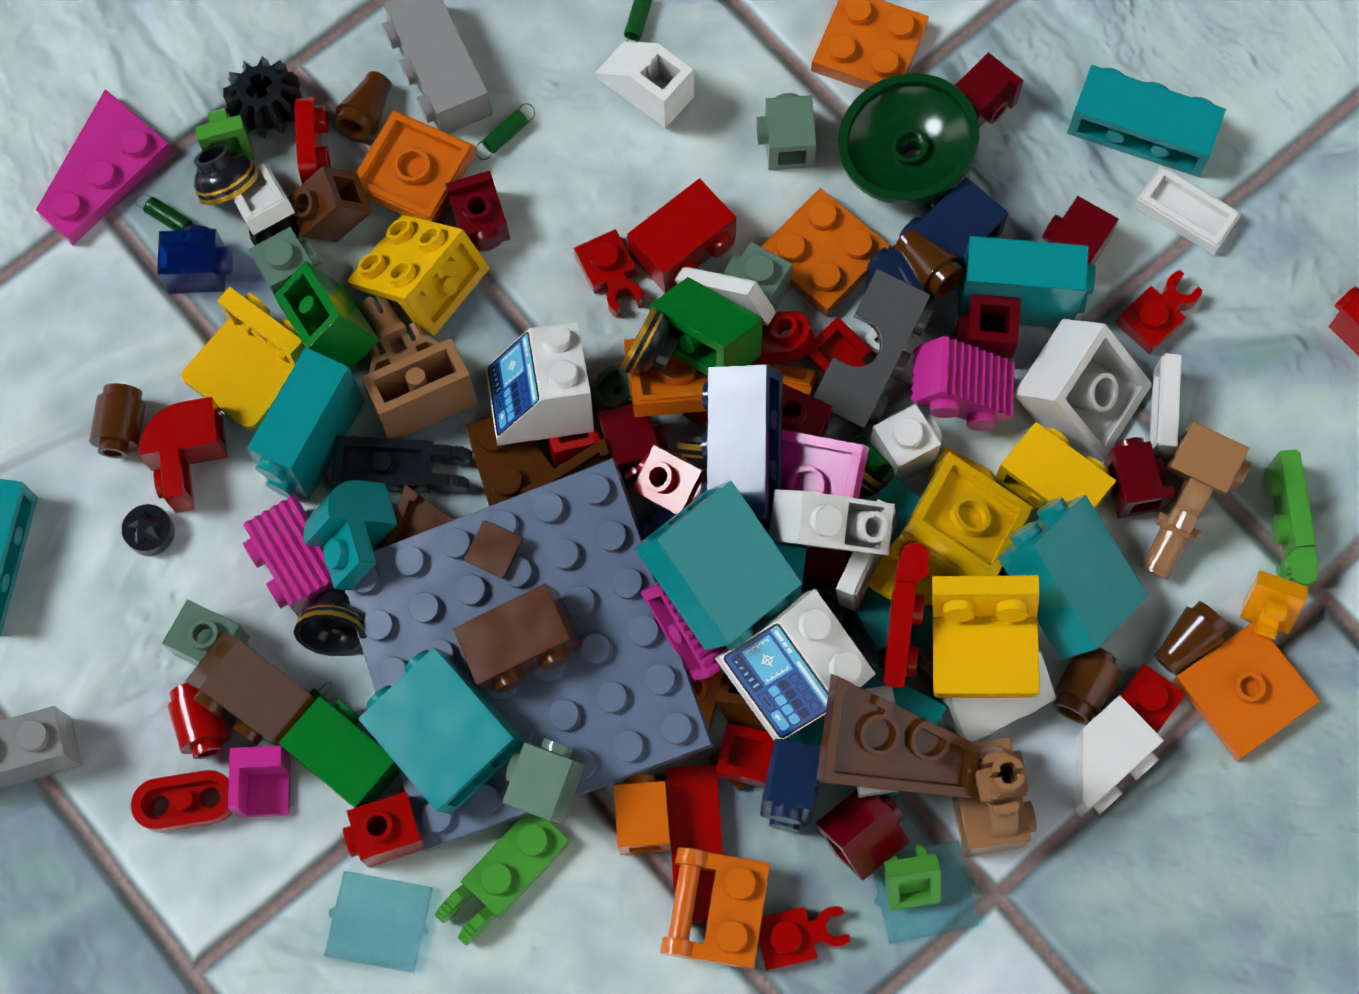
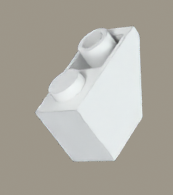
(649, 79)
(831, 521)
(1107, 752)

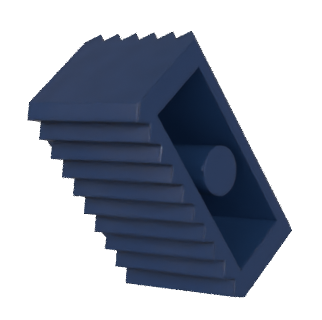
(791, 785)

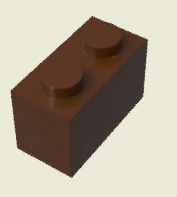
(518, 639)
(249, 690)

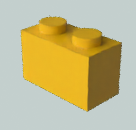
(1048, 468)

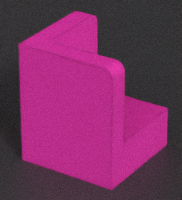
(259, 781)

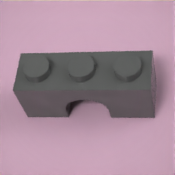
(894, 314)

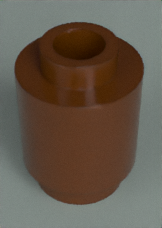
(117, 420)
(1086, 685)

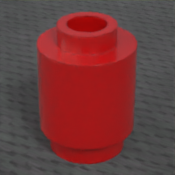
(194, 726)

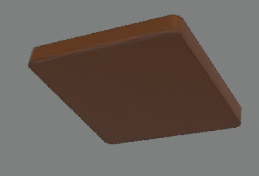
(493, 549)

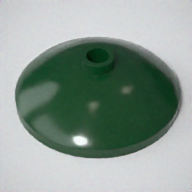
(904, 116)

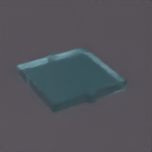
(956, 904)
(378, 922)

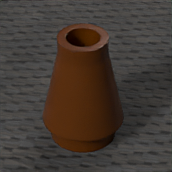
(362, 109)
(932, 265)
(1192, 636)

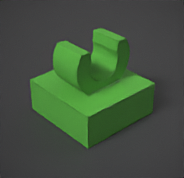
(225, 130)
(912, 880)

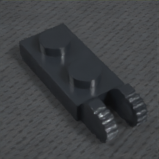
(399, 463)

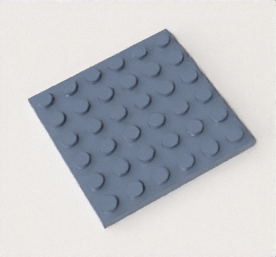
(620, 695)

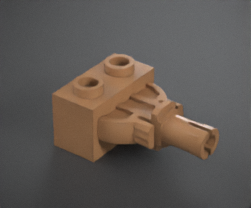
(415, 379)
(1208, 466)
(997, 814)

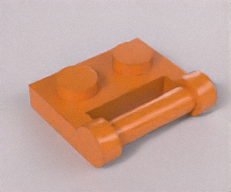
(733, 911)

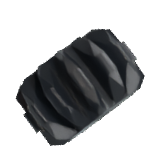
(263, 96)

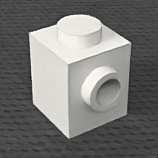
(907, 442)

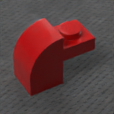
(180, 437)

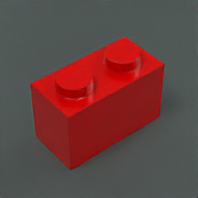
(682, 234)

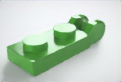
(1293, 520)
(505, 873)

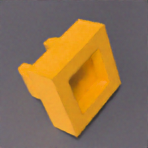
(1273, 604)

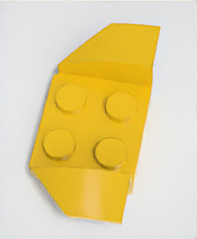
(960, 520)

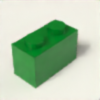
(325, 316)
(709, 327)
(340, 752)

